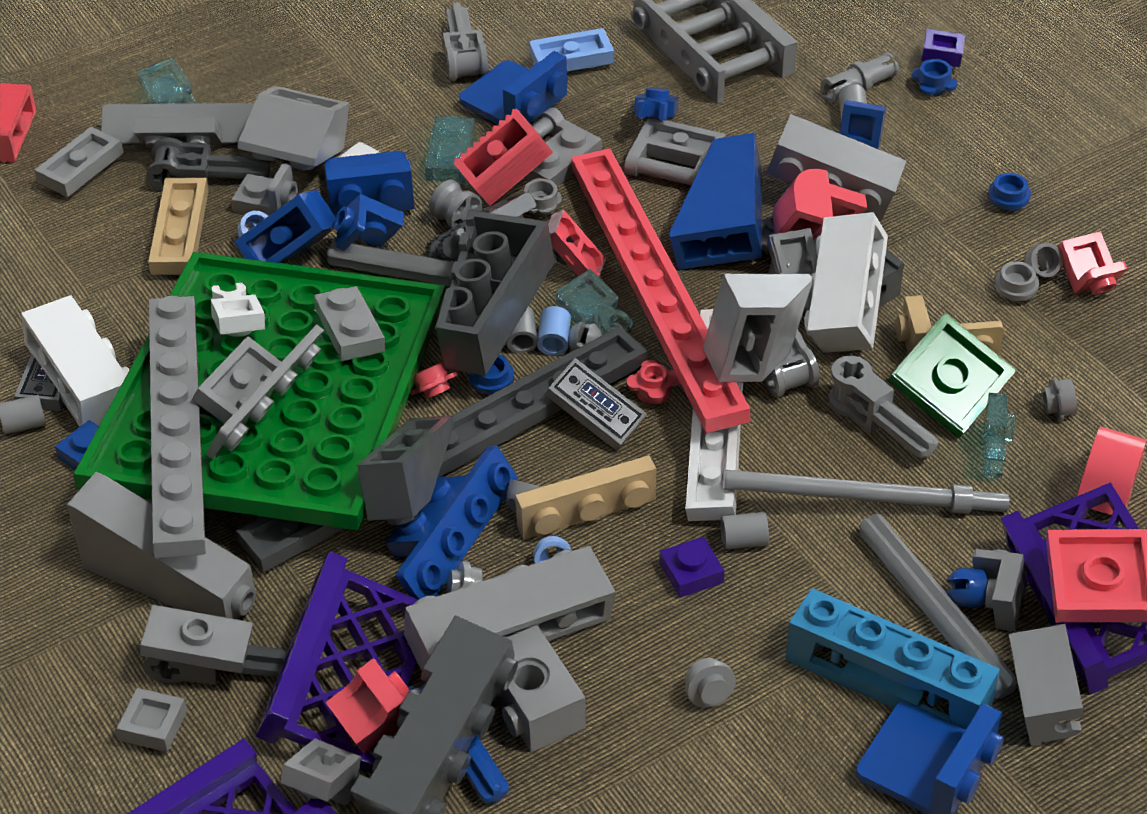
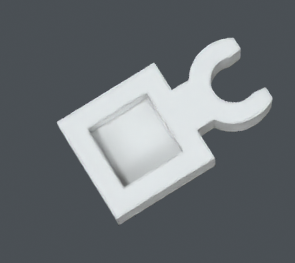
(236, 312)

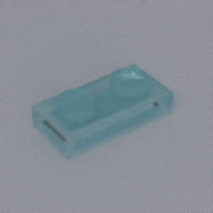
(448, 140)

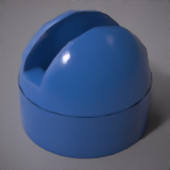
(968, 587)

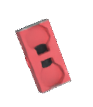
(572, 245)

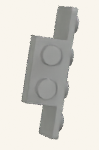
(186, 122)
(244, 384)

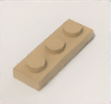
(178, 224)
(586, 497)

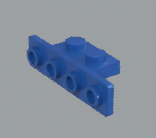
(449, 524)

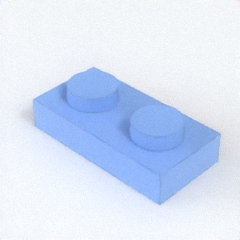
(582, 49)

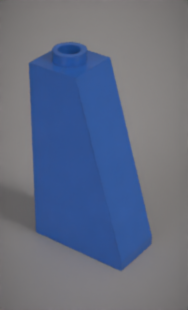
(722, 208)

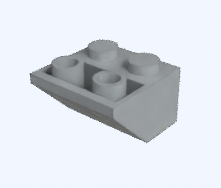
(295, 127)
(754, 324)

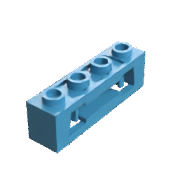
(888, 659)

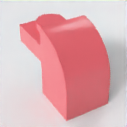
(811, 200)
(1113, 459)

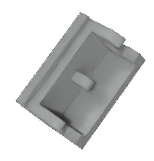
(1047, 683)

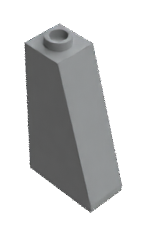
(117, 543)

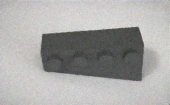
(491, 287)
(438, 723)

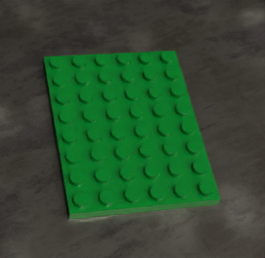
(308, 444)

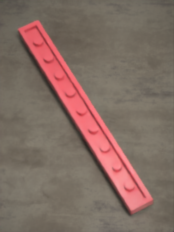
(658, 290)

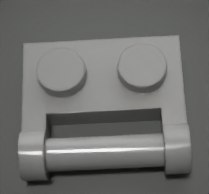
(566, 142)
(672, 143)

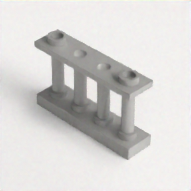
(747, 24)

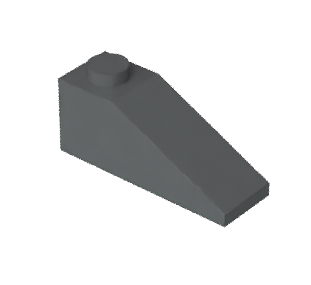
(404, 469)

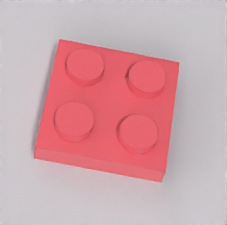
(1098, 574)

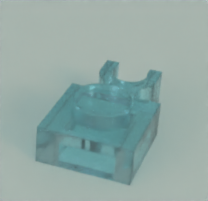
(166, 83)
(593, 302)
(997, 429)

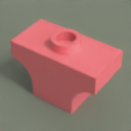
(370, 705)

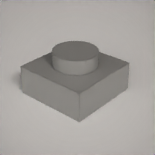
(151, 719)

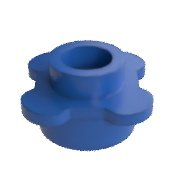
(934, 77)

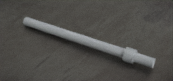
(957, 498)

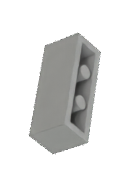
(846, 160)

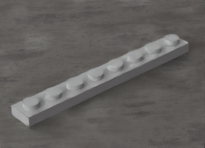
(175, 429)

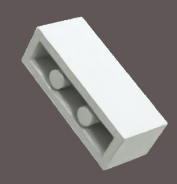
(847, 283)
(74, 357)

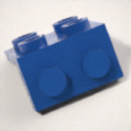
(516, 87)
(377, 176)
(929, 758)

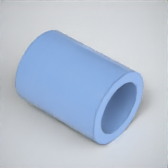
(554, 331)

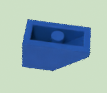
(288, 229)

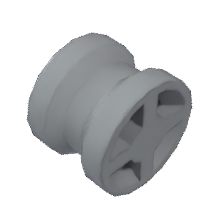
(452, 202)

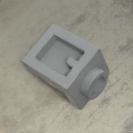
(265, 193)
(1005, 584)
(322, 772)

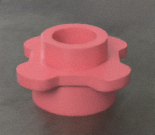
(432, 380)
(652, 382)

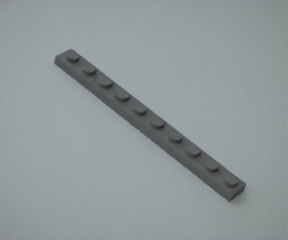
(475, 428)

